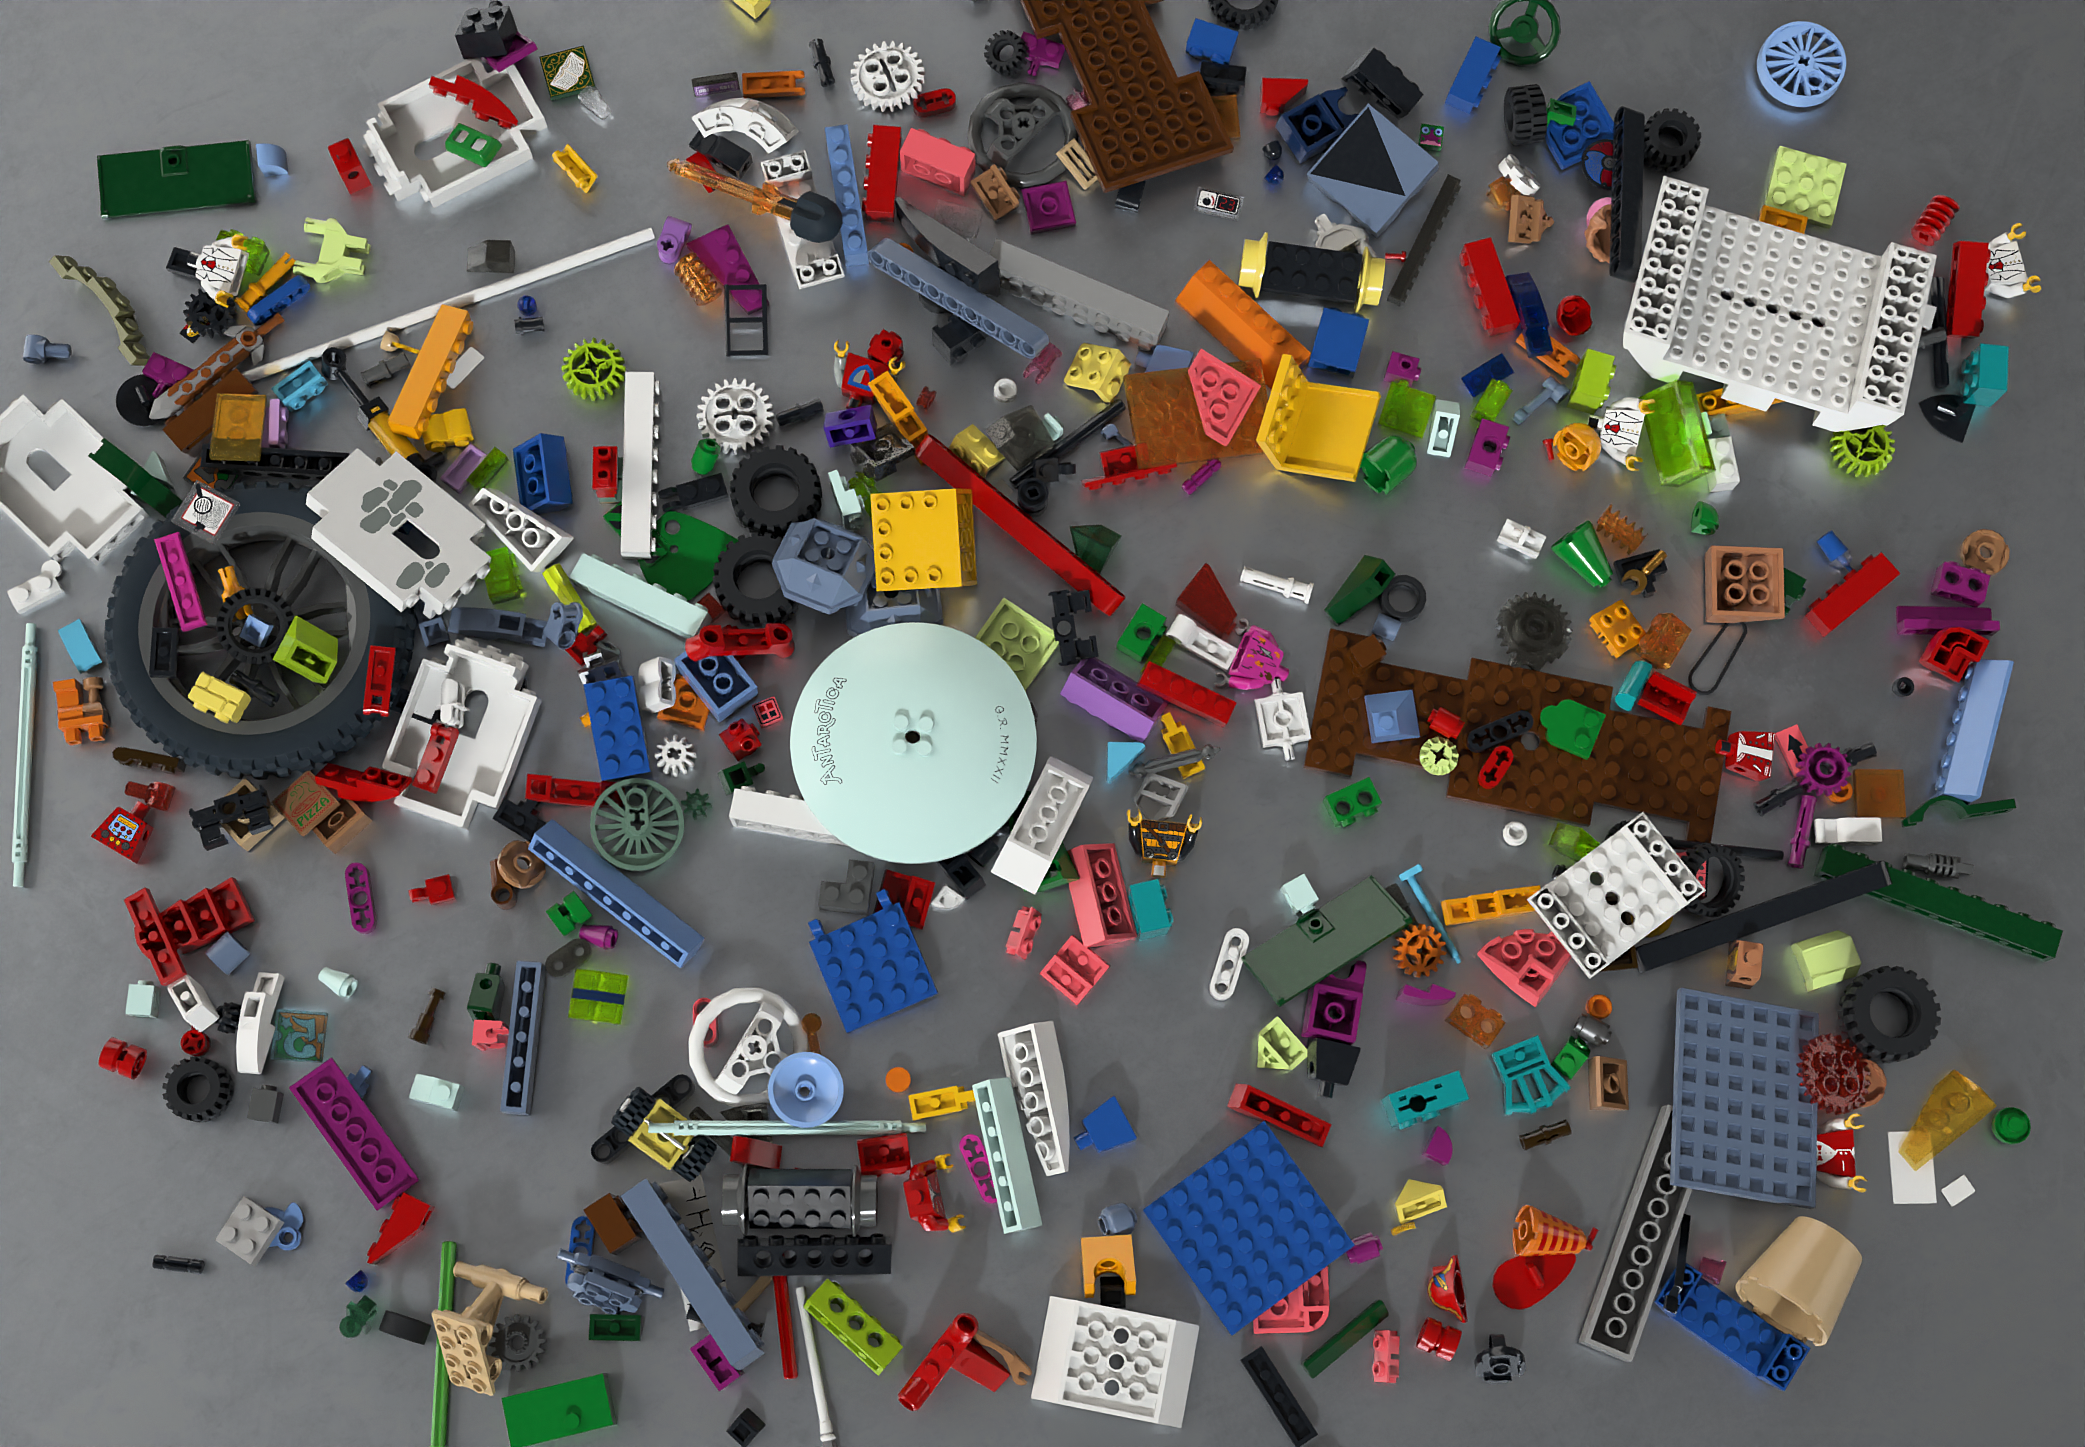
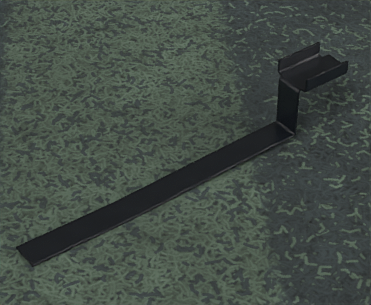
(1671, 1300)

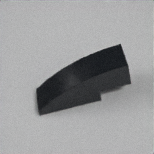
(962, 875)

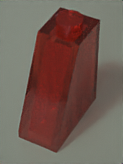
(1208, 603)

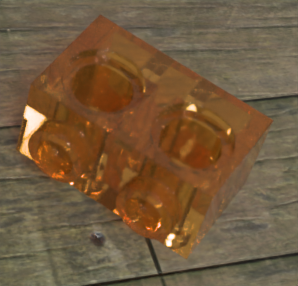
(1472, 1026)

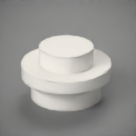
(1515, 833)

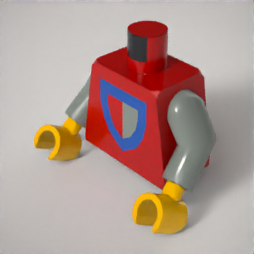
(855, 373)

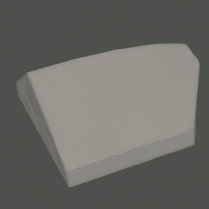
(1159, 797)

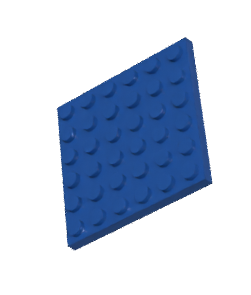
(1248, 1228)

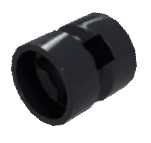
(1033, 497)

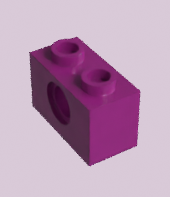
(1487, 434)

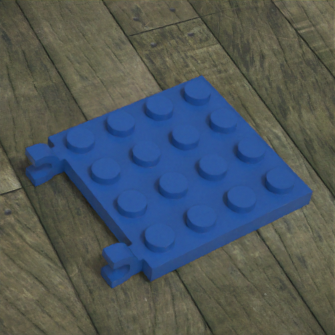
(872, 965)

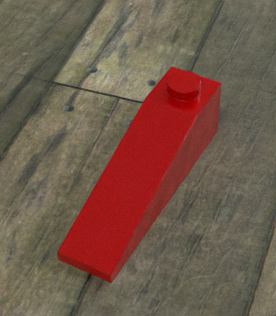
(1278, 1114)

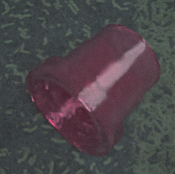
(1712, 1269)

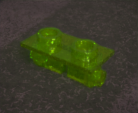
(864, 487)

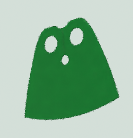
(693, 564)

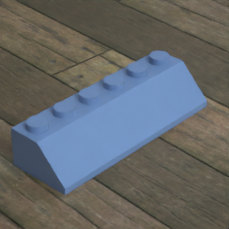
(1974, 729)

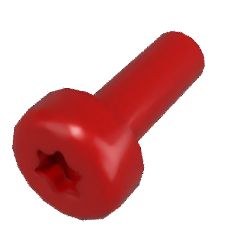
(1396, 256)
(1548, 442)
(1592, 1235)

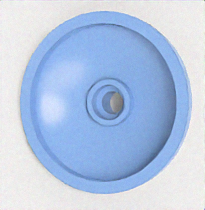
(810, 1072)

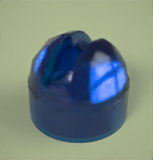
(1275, 172)
(531, 305)
(357, 1282)

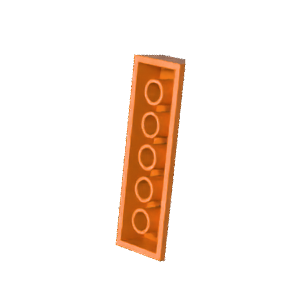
(1239, 321)

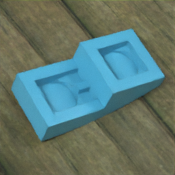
(79, 646)

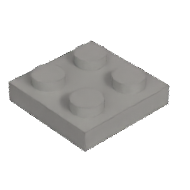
(249, 1231)

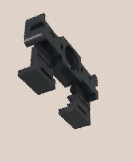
(1070, 648)
(252, 803)

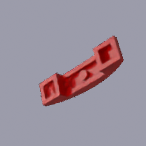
(568, 792)

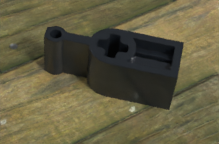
(723, 153)

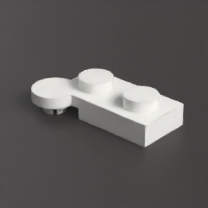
(38, 588)

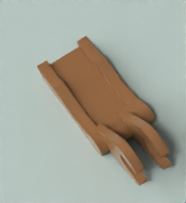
(1010, 1356)

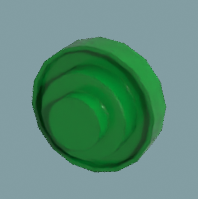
(2011, 1125)

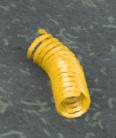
(1398, 1229)

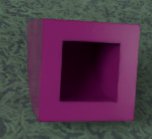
(1439, 1147)

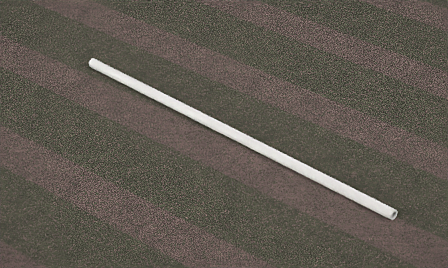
(457, 302)

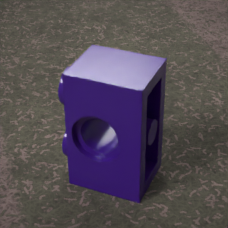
(850, 426)

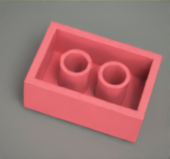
(937, 161)

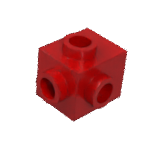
(885, 347)
(741, 739)

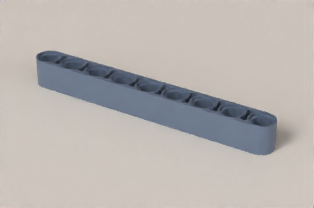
(958, 298)

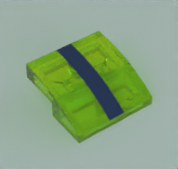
(597, 996)

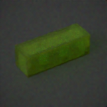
(487, 469)
(1161, 651)

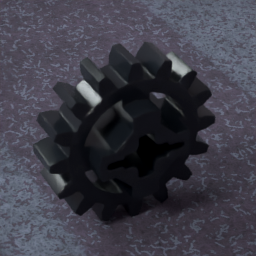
(199, 315)

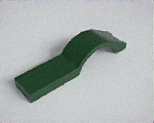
(135, 478)
(1960, 808)

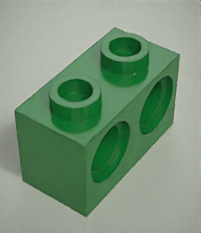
(1349, 797)

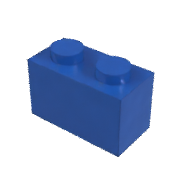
(1211, 42)

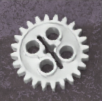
(908, 68)
(735, 396)

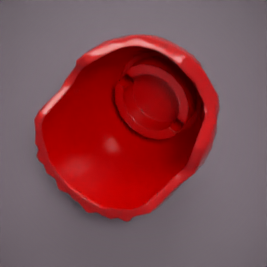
(1574, 315)

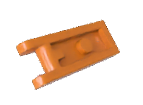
(772, 84)
(1557, 359)

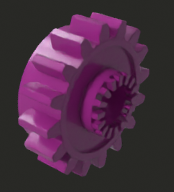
(1832, 760)

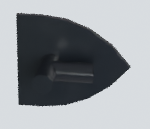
(1948, 415)

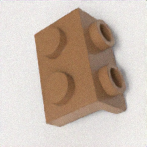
(995, 192)

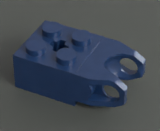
(1314, 124)

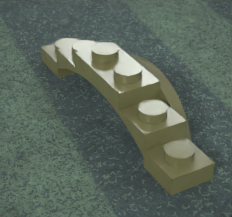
(114, 301)

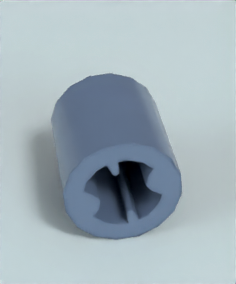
(1386, 626)

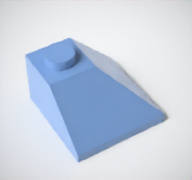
(1392, 716)

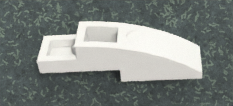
(254, 1024)

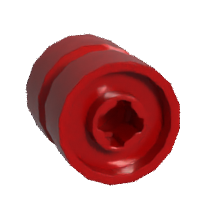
(120, 1057)
(1437, 1338)

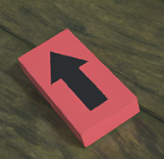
(1791, 745)

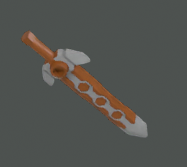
(244, 343)

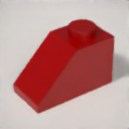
(1280, 94)

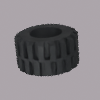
(1525, 114)
(1682, 129)
(181, 1077)

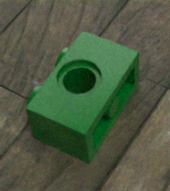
(1147, 620)

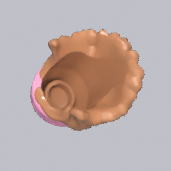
(1598, 229)

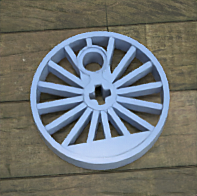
(1801, 64)

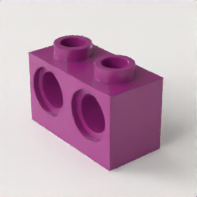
(1959, 590)
(715, 1363)

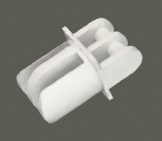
(452, 703)

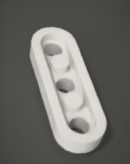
(1231, 953)

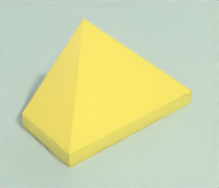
(1419, 1200)

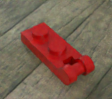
(379, 680)
(435, 757)

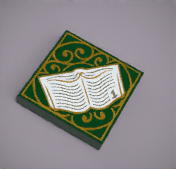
(566, 72)

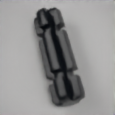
(178, 1264)

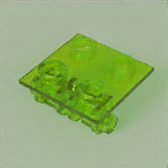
(1406, 409)

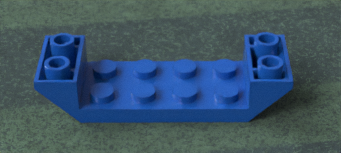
(1734, 1330)

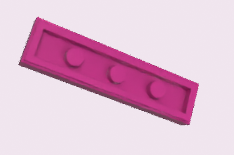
(181, 582)

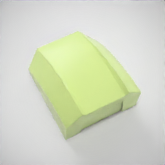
(1827, 959)

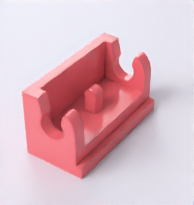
(486, 1033)

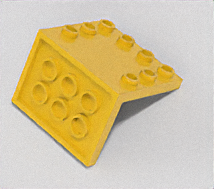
(1316, 425)
(924, 539)

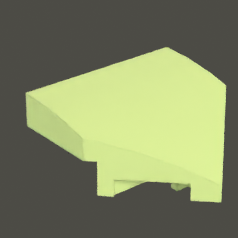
(1279, 1047)

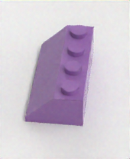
(1113, 698)

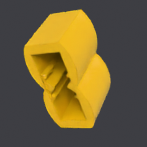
(447, 430)

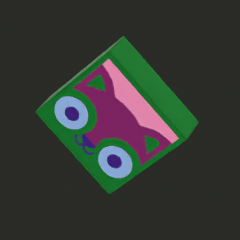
(1431, 137)

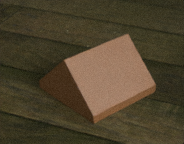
(342, 825)
(1608, 1083)

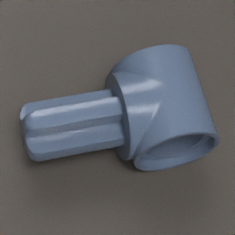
(39, 349)

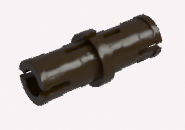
(1545, 1134)

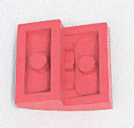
(1075, 969)

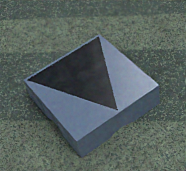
(1372, 170)

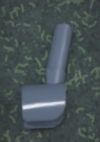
(1110, 430)

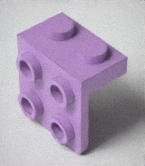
(275, 430)

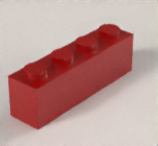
(883, 173)
(1489, 286)
(1967, 289)
(1852, 594)
(1186, 694)

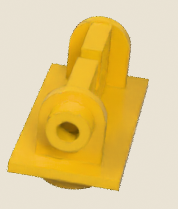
(575, 167)

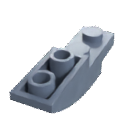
(497, 623)

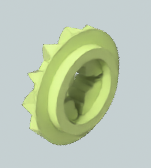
(1443, 766)

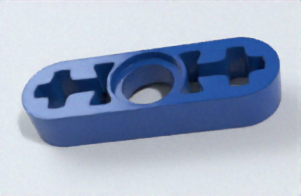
(278, 300)
(577, 1233)

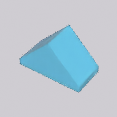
(1120, 756)

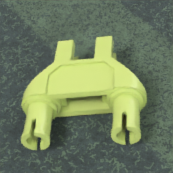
(334, 253)

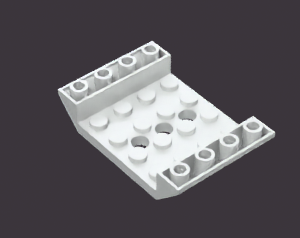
(1641, 873)
(1077, 1355)

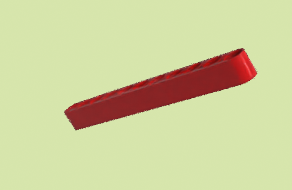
(1019, 525)

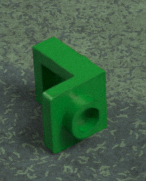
(1571, 1057)

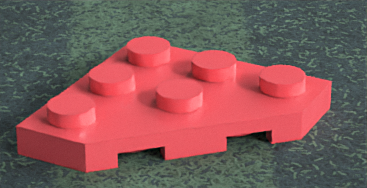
(1220, 395)

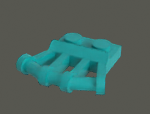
(1520, 1061)

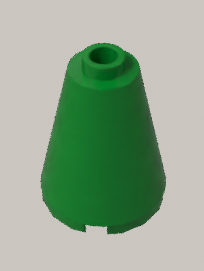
(1584, 554)

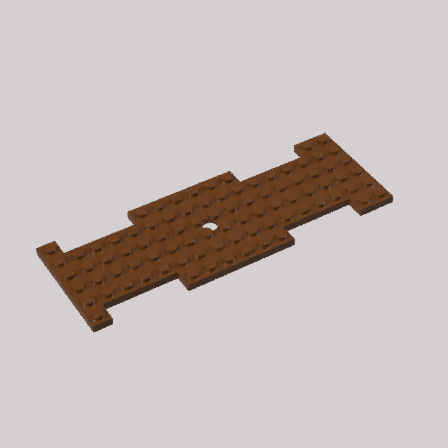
(1632, 767)

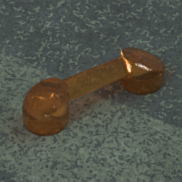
(811, 1024)

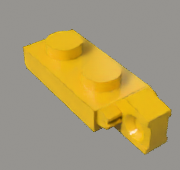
(1178, 740)
(940, 1102)

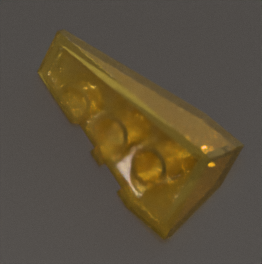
(1949, 1113)

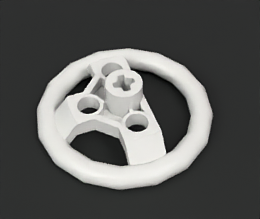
(726, 1085)

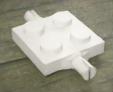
(1282, 719)

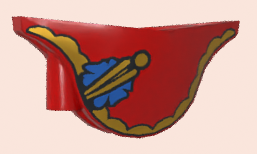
(1447, 1289)

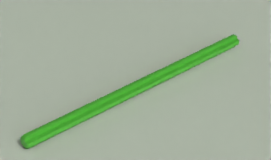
(441, 1376)

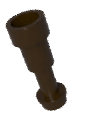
(426, 1019)

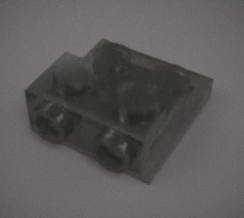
(881, 454)

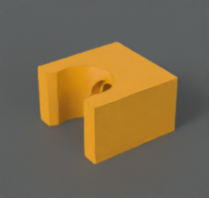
(1108, 1255)

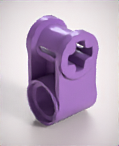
(672, 239)

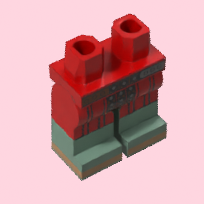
(607, 474)

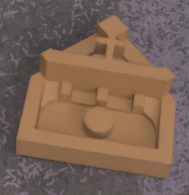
(1527, 219)

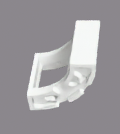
(747, 117)

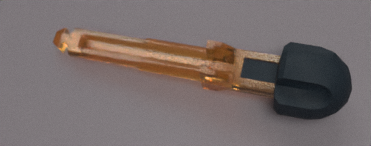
(810, 215)

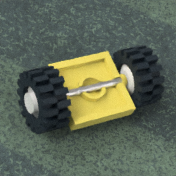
(664, 1148)

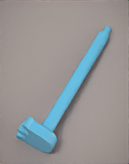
(1409, 876)

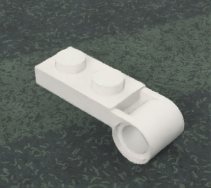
(1201, 642)

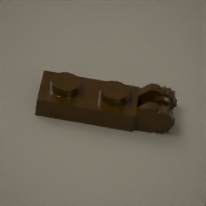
(148, 759)

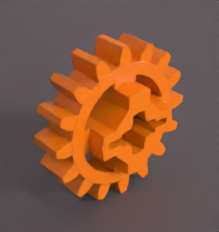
(1420, 939)

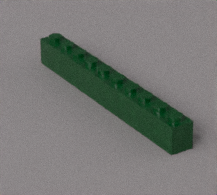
(1949, 906)

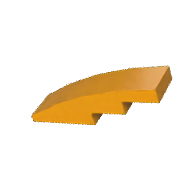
(898, 409)
(1488, 905)

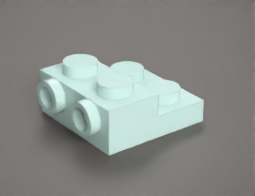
(849, 505)

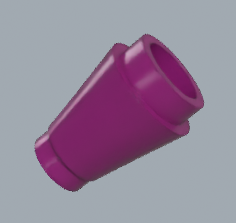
(599, 935)

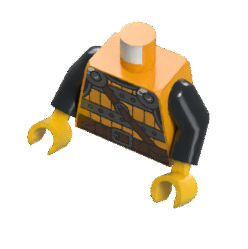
(1161, 841)

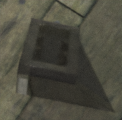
(751, 1112)

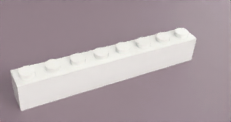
(638, 466)

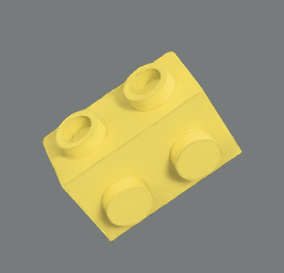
(976, 450)

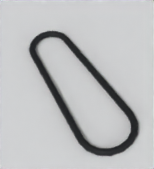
(1727, 664)

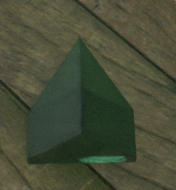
(1094, 544)

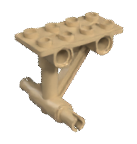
(467, 1334)

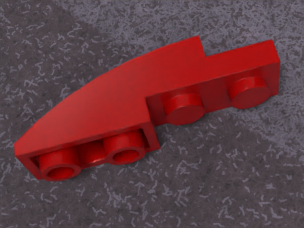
(485, 104)
(364, 786)

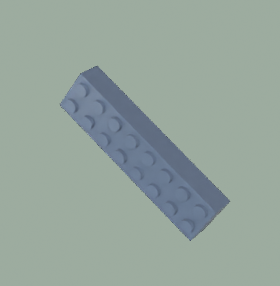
(692, 1274)

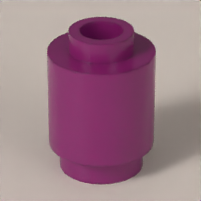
(1365, 1248)

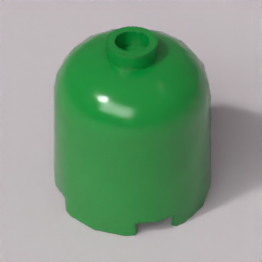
(1388, 463)

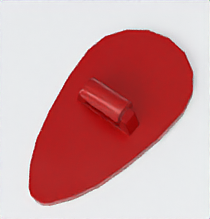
(1529, 1279)

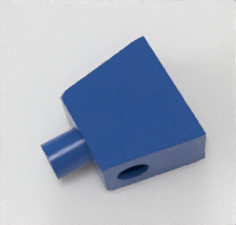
(1105, 1128)

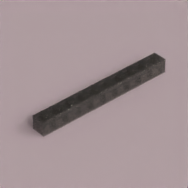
(1422, 243)

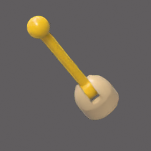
(391, 342)

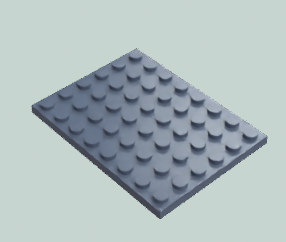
(1739, 1100)

